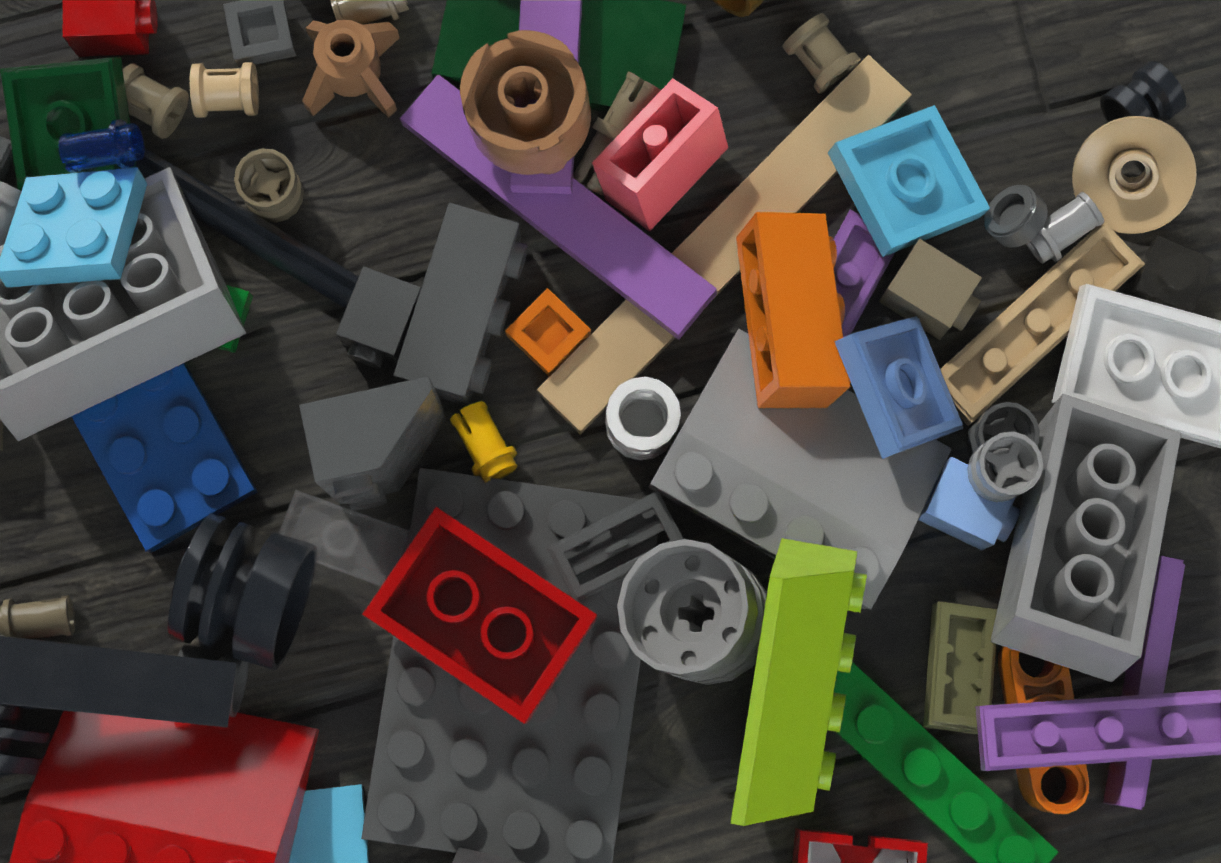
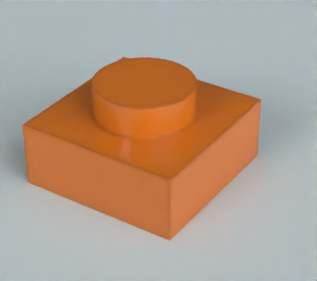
(548, 332)

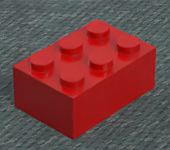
(480, 615)

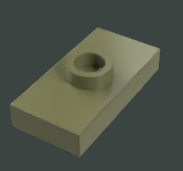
(959, 666)

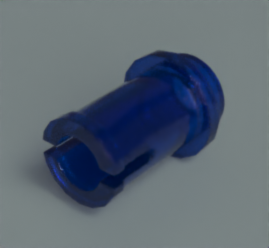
(102, 147)

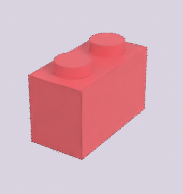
(661, 154)

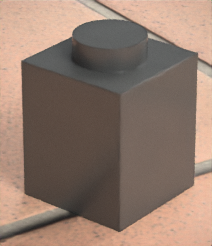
(377, 318)

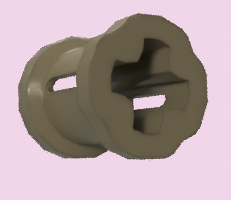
(821, 53)
(154, 102)

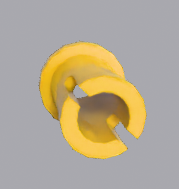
(484, 442)

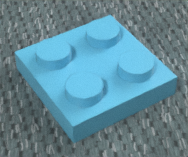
(908, 180)
(72, 228)

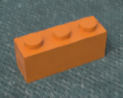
(792, 309)

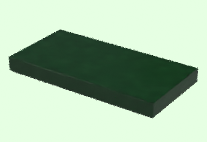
(613, 40)

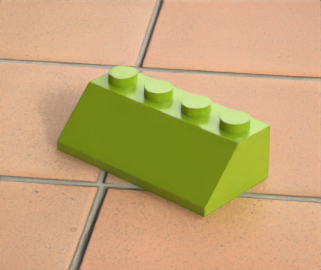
(795, 681)

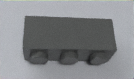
(462, 303)

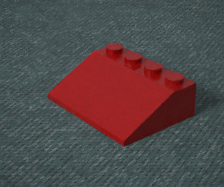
(166, 791)

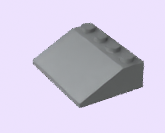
(98, 338)
(796, 473)

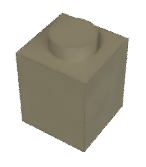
(933, 290)

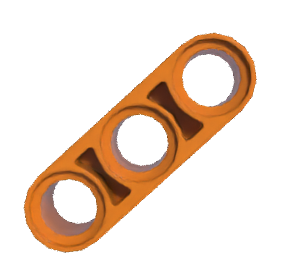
(1049, 685)

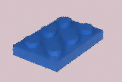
(164, 456)

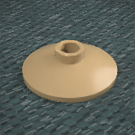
(1142, 201)

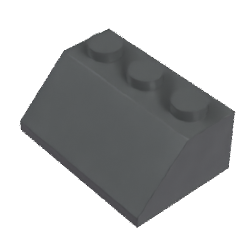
(371, 439)

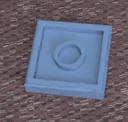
(899, 385)

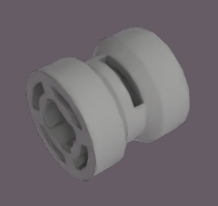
(1013, 458)

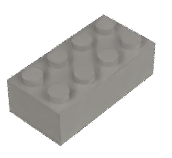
(1088, 540)

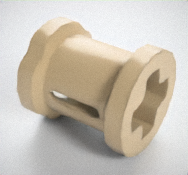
(224, 89)

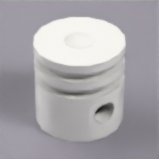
(642, 418)

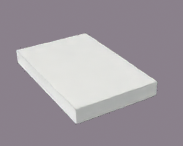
(1145, 362)

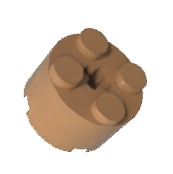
(510, 75)

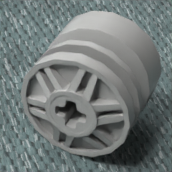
(675, 585)

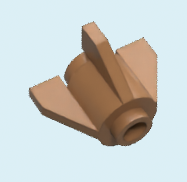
(349, 62)

